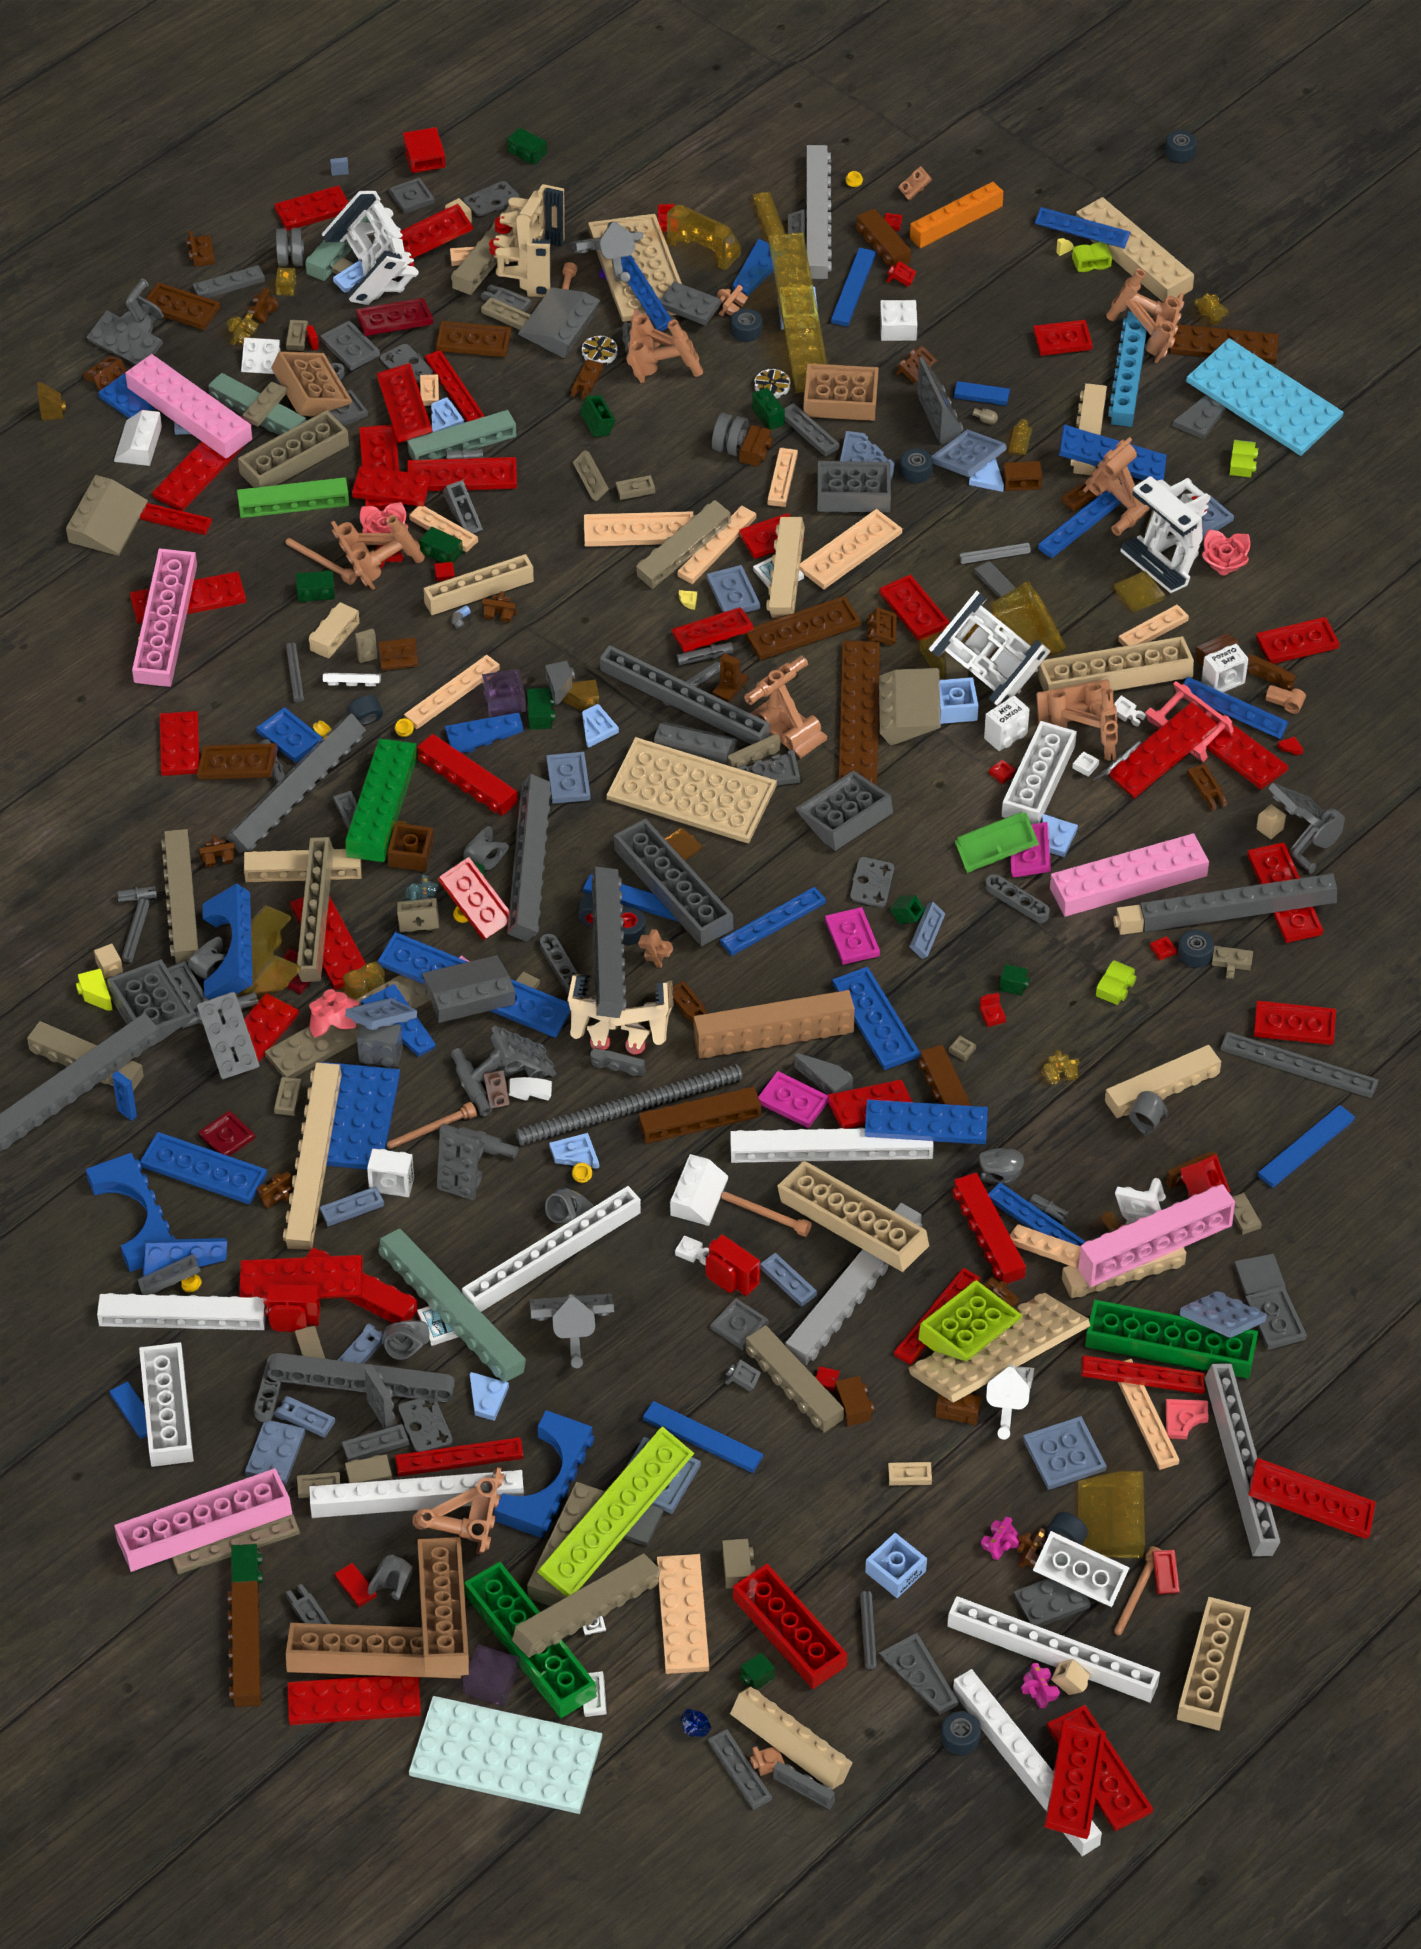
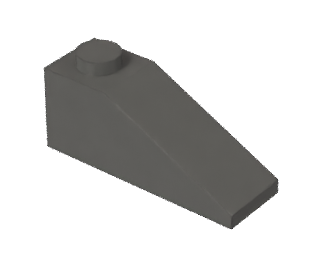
(462, 507)
(825, 1075)

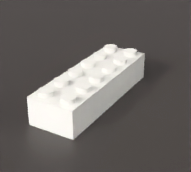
(1039, 772)
(166, 1404)

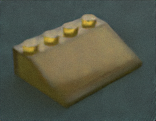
(1113, 1513)

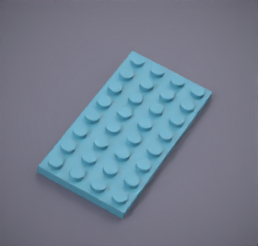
(1264, 396)

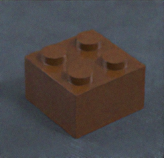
(410, 847)

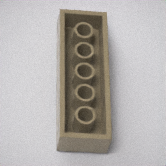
(294, 451)
(578, 1505)

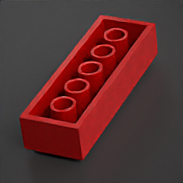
(790, 1626)

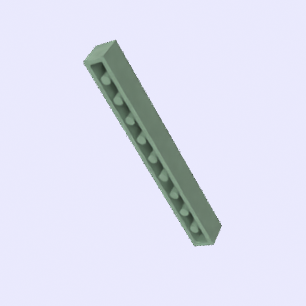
(452, 1305)

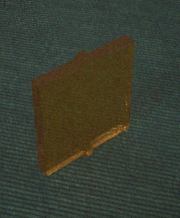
(684, 843)

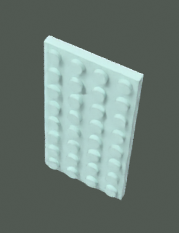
(506, 1754)

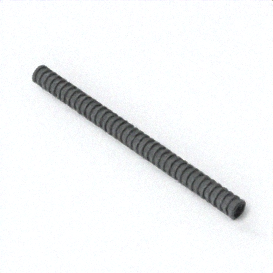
(628, 1104)

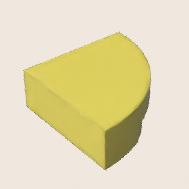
(1063, 246)
(688, 598)

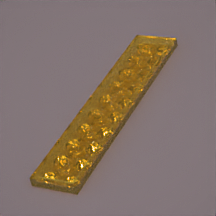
(797, 304)

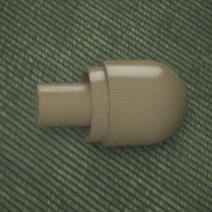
(986, 416)

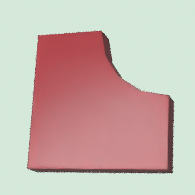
(1183, 1416)

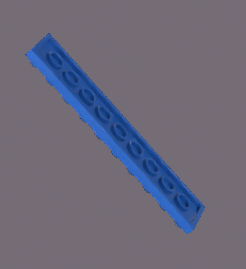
(531, 1006)

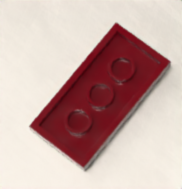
(394, 316)

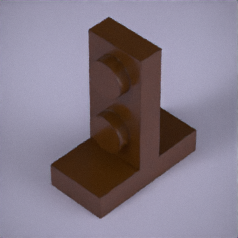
(730, 678)

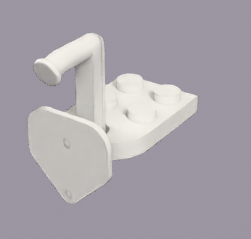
(1139, 1204)
(1010, 1391)

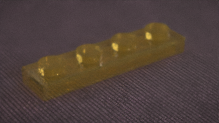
(768, 214)

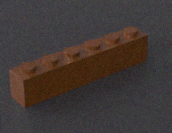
(699, 1115)
(246, 1644)

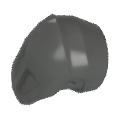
(480, 847)
(204, 958)
(1152, 1107)
(1003, 1162)
(566, 1205)
(405, 1337)
(391, 1573)

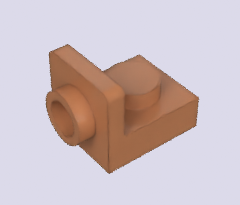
(765, 1760)

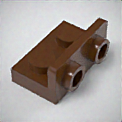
(201, 250)
(910, 366)
(105, 372)
(882, 626)
(398, 653)

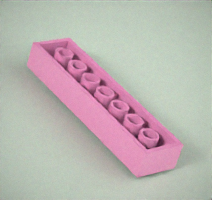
(189, 406)
(164, 617)
(1129, 874)
(1156, 1235)
(203, 1519)

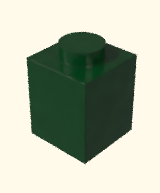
(907, 909)
(1014, 979)
(757, 1672)

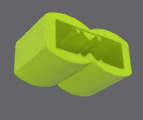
(1091, 257)
(1242, 458)
(1116, 982)

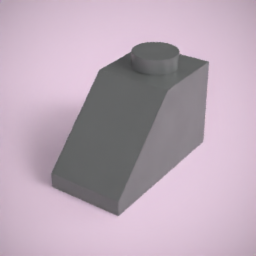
(559, 679)

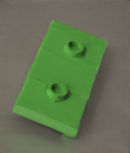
(996, 841)

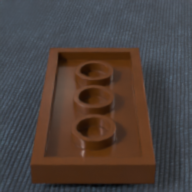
(184, 306)
(473, 339)
(237, 761)

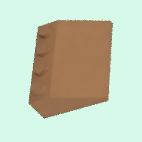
(310, 382)
(841, 391)

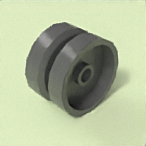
(289, 247)
(729, 433)

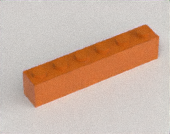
(956, 214)

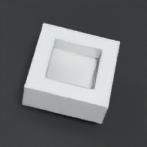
(1085, 764)

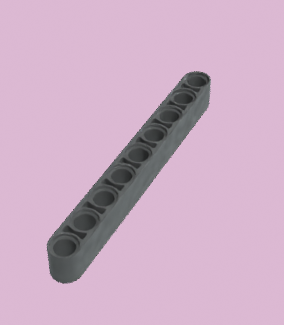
(352, 1377)

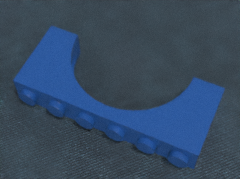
(236, 970)
(124, 1177)
(534, 1512)

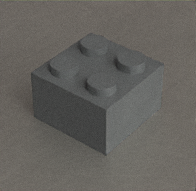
(380, 1046)

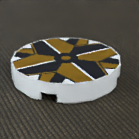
(599, 349)
(775, 380)

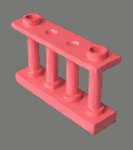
(1158, 719)

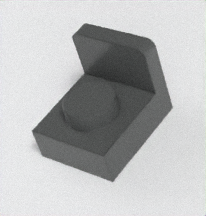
(742, 1375)

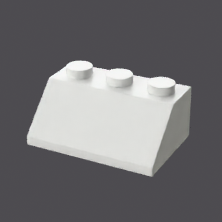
(139, 438)
(698, 1191)

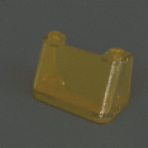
(689, 225)
(1028, 617)

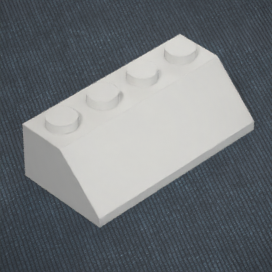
(1081, 1569)

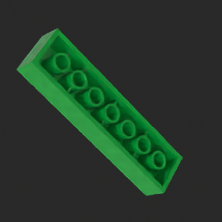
(381, 800)
(1167, 1338)
(553, 1671)

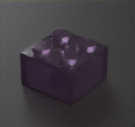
(503, 692)
(491, 1675)

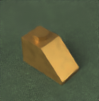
(50, 402)
(582, 695)

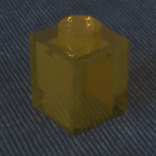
(285, 281)

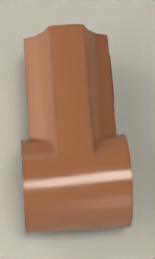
(1291, 700)

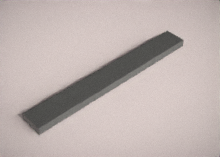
(1299, 1064)

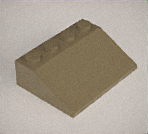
(105, 516)
(909, 703)

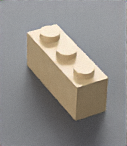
(334, 630)

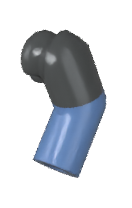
(458, 615)

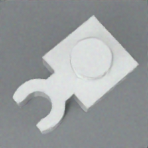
(1126, 710)
(691, 1249)

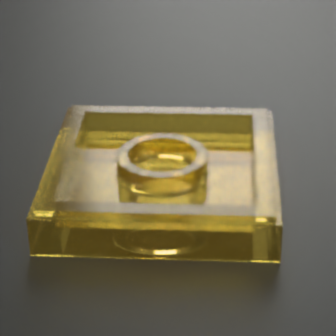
(1139, 591)

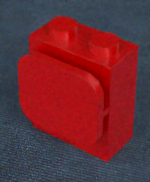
(424, 150)
(732, 1266)
(292, 1306)

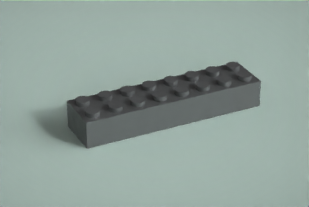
(673, 882)

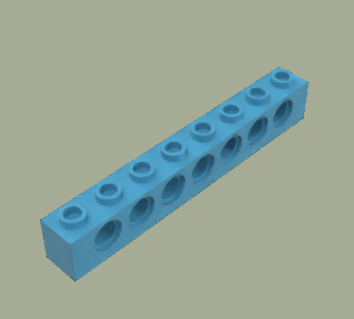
(1128, 372)

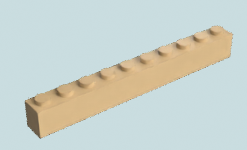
(313, 1156)

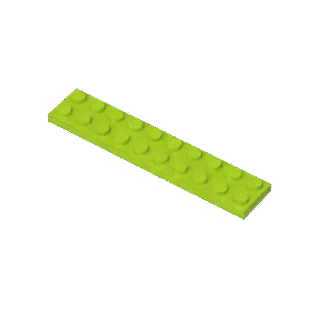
(615, 1513)

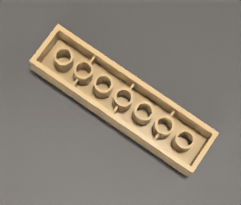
(1164, 273)
(1122, 666)
(853, 1216)

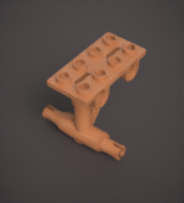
(1166, 314)
(644, 342)
(1107, 477)
(367, 562)
(1084, 703)
(780, 710)
(479, 1515)

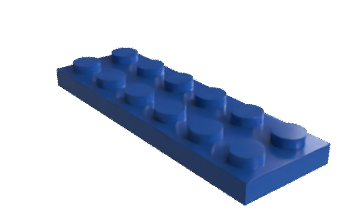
(1092, 448)
(877, 1019)
(926, 1122)
(203, 1168)

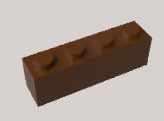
(883, 238)
(942, 1077)

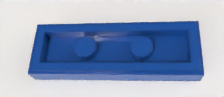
(982, 393)
(124, 1095)
(131, 1407)

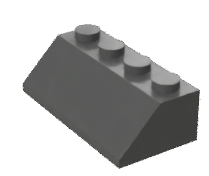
(696, 742)

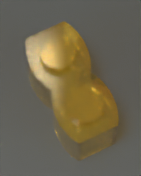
(363, 980)

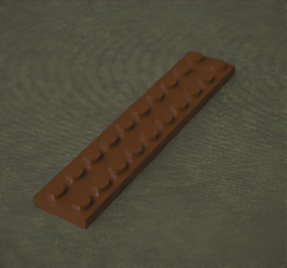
(859, 709)

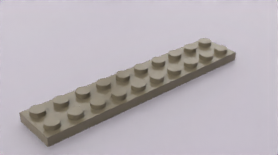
(304, 1051)

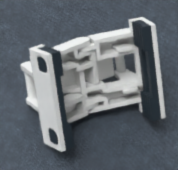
(380, 260)
(1173, 515)
(981, 643)

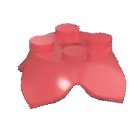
(375, 520)
(1226, 553)
(331, 1010)

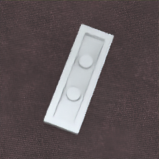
(351, 679)

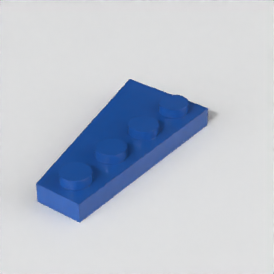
(756, 268)
(475, 733)
(413, 1032)
(167, 1251)

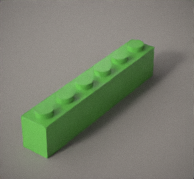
(293, 497)

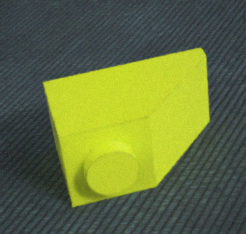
(94, 989)

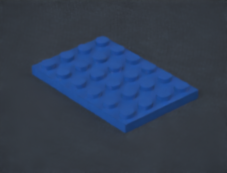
(362, 1114)

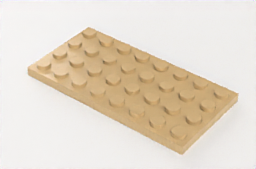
(649, 254)
(692, 790)
(1042, 1326)

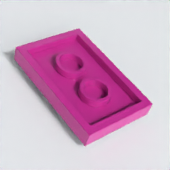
(1035, 859)
(852, 936)
(793, 1099)

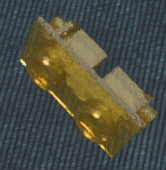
(1020, 438)

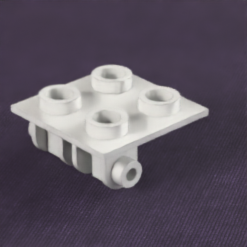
(259, 355)

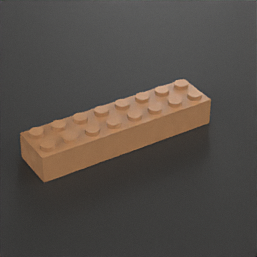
(774, 1024)
(443, 1607)
(356, 1650)

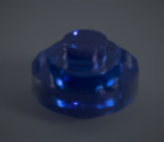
(695, 1723)

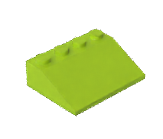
(967, 1323)

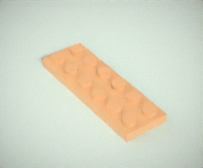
(632, 528)
(850, 549)
(683, 1614)

